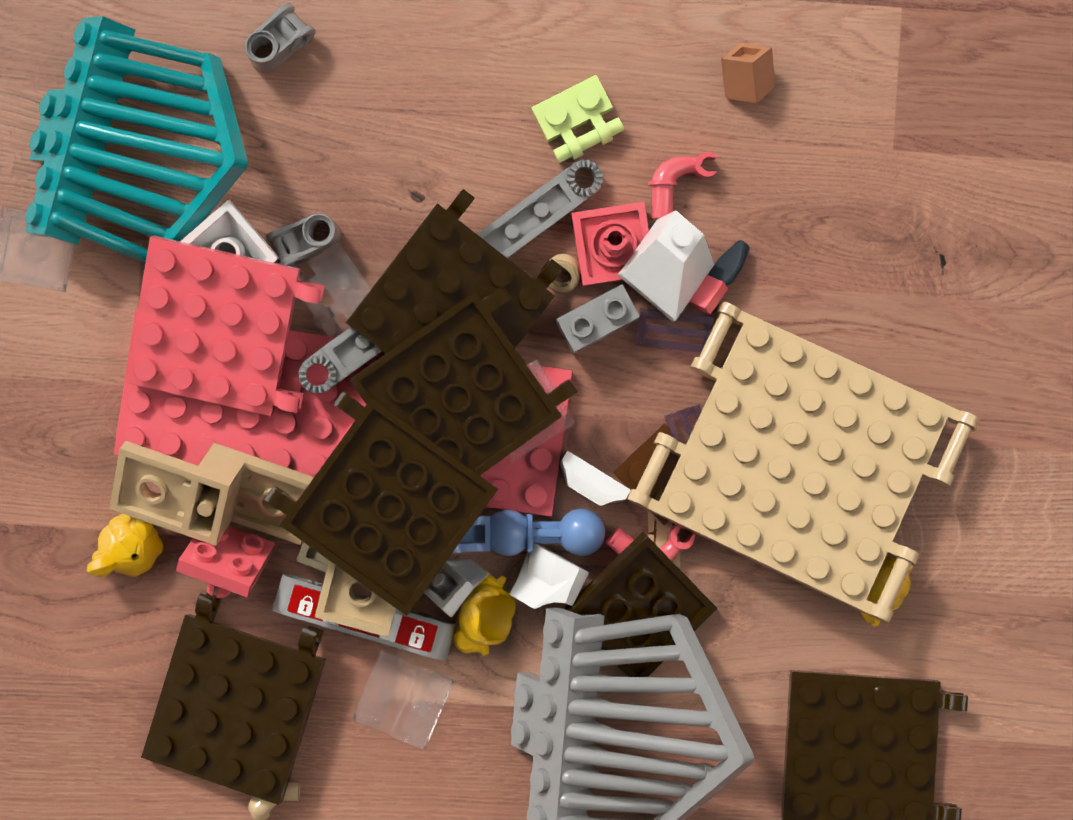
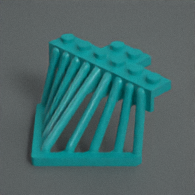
(78, 124)

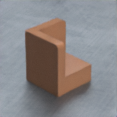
(748, 72)

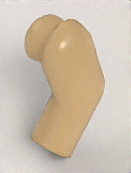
(260, 808)

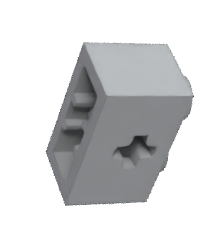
(597, 319)

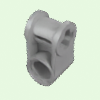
(280, 37)
(301, 240)

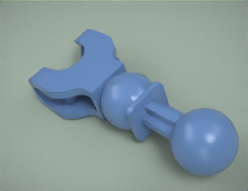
(510, 533)

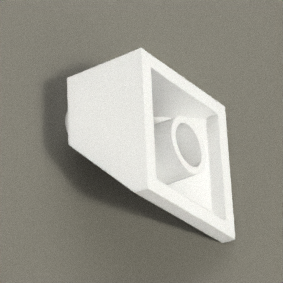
(231, 233)
(669, 264)

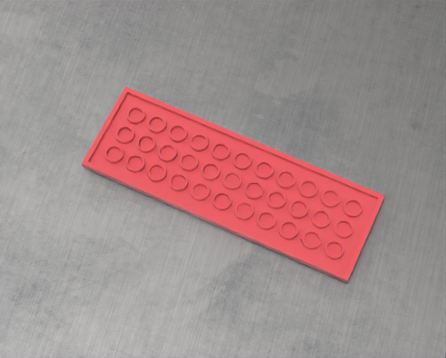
(306, 439)

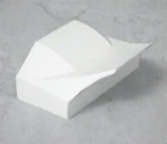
(591, 481)
(548, 579)
(454, 584)

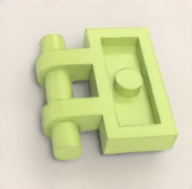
(572, 109)

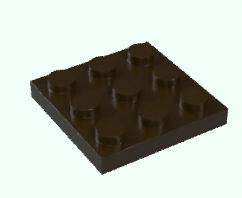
(642, 586)

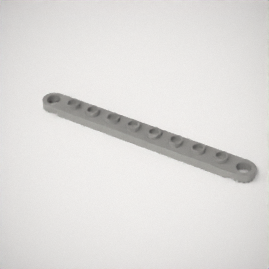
(505, 234)

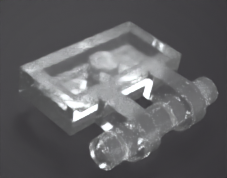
(343, 283)

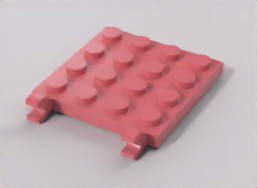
(216, 326)

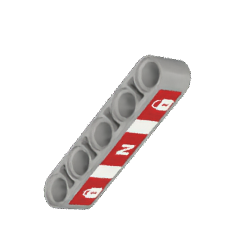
(413, 633)

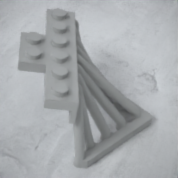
(558, 722)

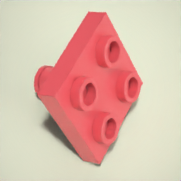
(607, 240)
(230, 564)

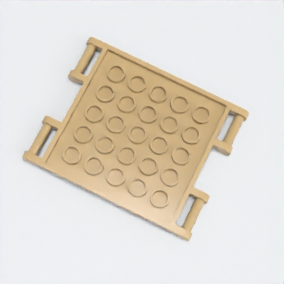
(804, 461)

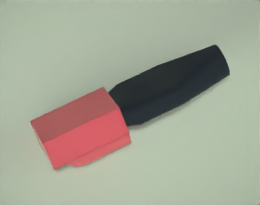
(720, 276)

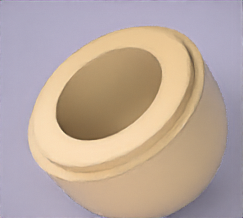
(572, 265)

